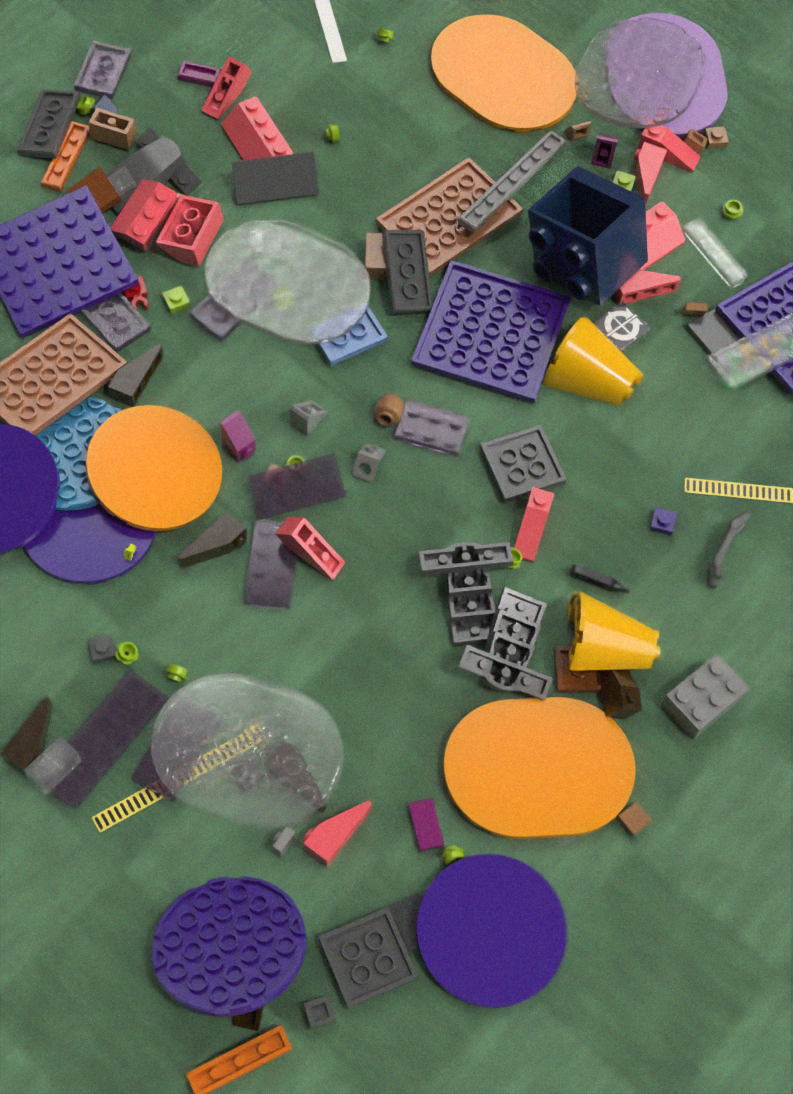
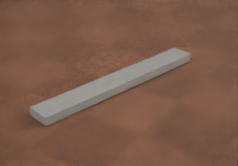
(511, 182)

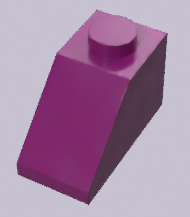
(604, 150)
(237, 437)

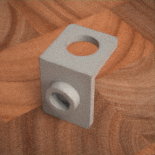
(371, 455)

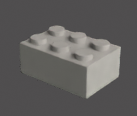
(705, 696)

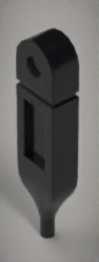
(596, 579)

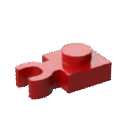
(138, 294)

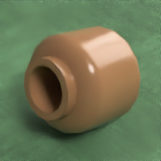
(388, 409)

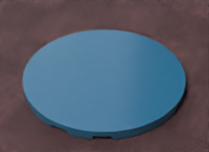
(69, 442)

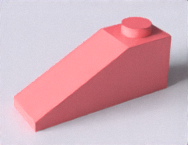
(226, 88)
(677, 153)
(647, 168)
(646, 285)
(533, 523)
(310, 546)
(332, 835)

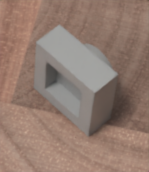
(283, 841)

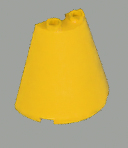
(592, 366)
(608, 637)

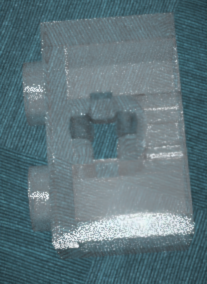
(52, 765)

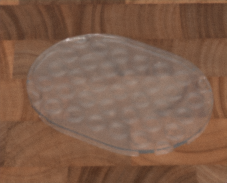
(640, 73)
(288, 281)
(247, 750)

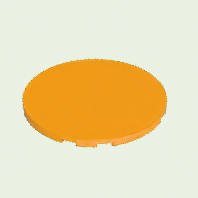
(153, 468)

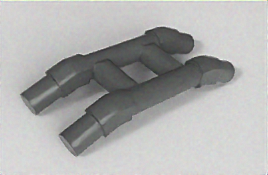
(734, 527)

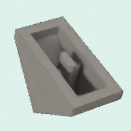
(306, 416)

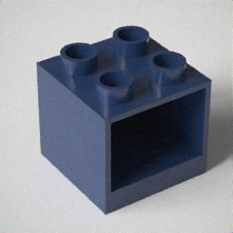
(588, 235)

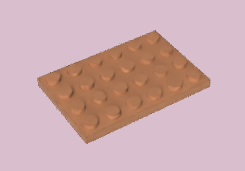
(437, 210)
(54, 374)

